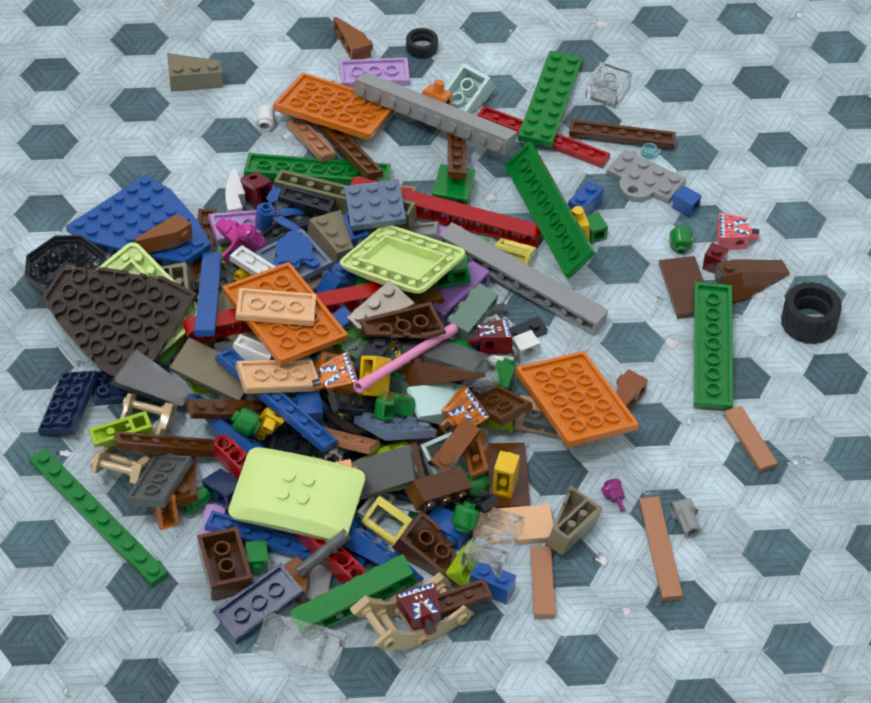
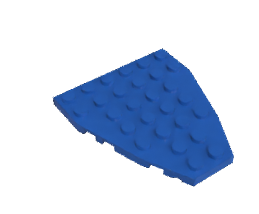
(134, 213)

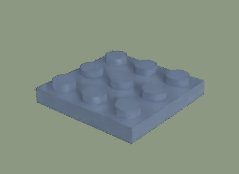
(375, 204)
(269, 254)
(397, 428)

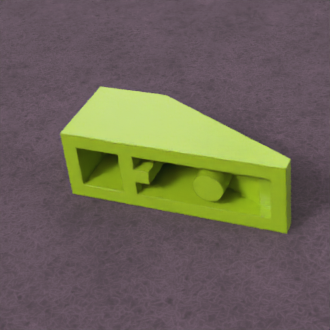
(103, 434)

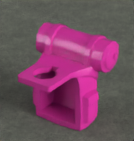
(239, 235)

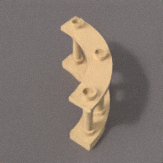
(102, 459)
(378, 610)

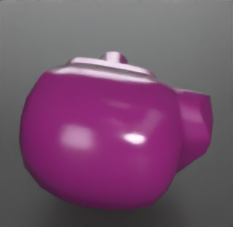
(614, 491)

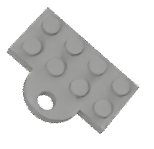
(644, 178)

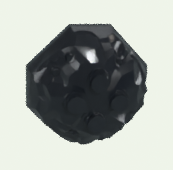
(59, 252)

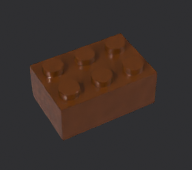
(224, 562)

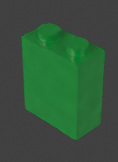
(452, 189)

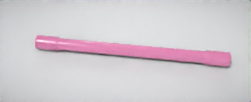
(368, 380)

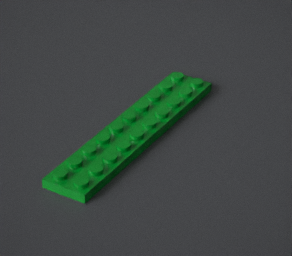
(550, 210)

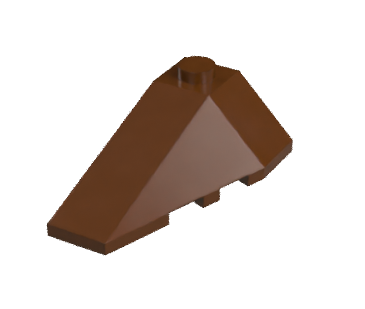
(427, 373)

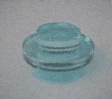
(649, 151)

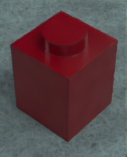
(714, 255)

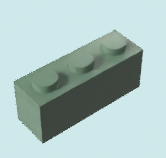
(473, 310)

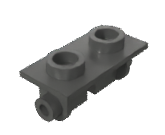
(535, 419)

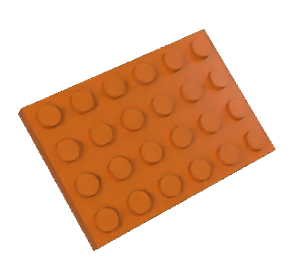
(332, 106)
(289, 341)
(576, 399)

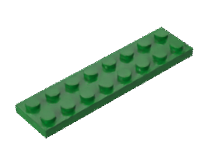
(550, 99)
(332, 170)
(712, 346)

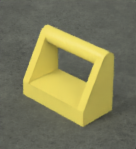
(518, 250)
(391, 510)

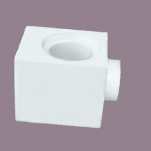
(525, 346)

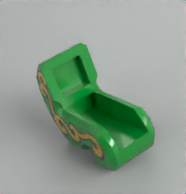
(393, 403)

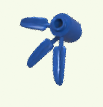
(266, 213)

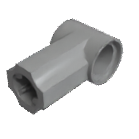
(335, 454)
(684, 513)

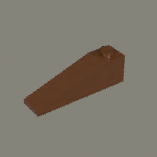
(749, 276)
(409, 322)
(426, 546)

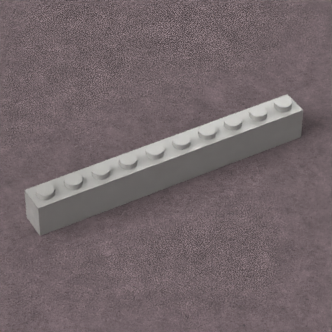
(435, 113)
(528, 281)

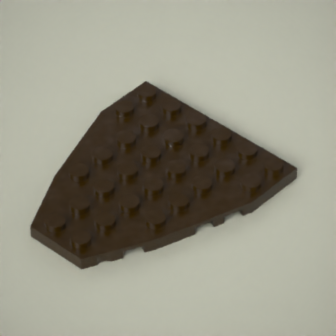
(117, 312)

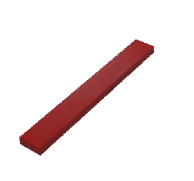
(561, 143)

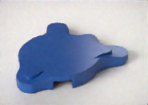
(296, 250)

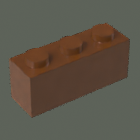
(438, 489)

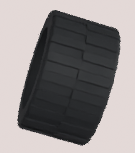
(814, 297)

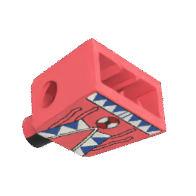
(734, 231)

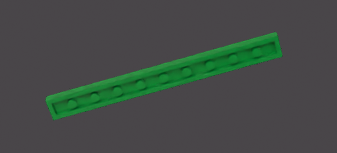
(98, 517)

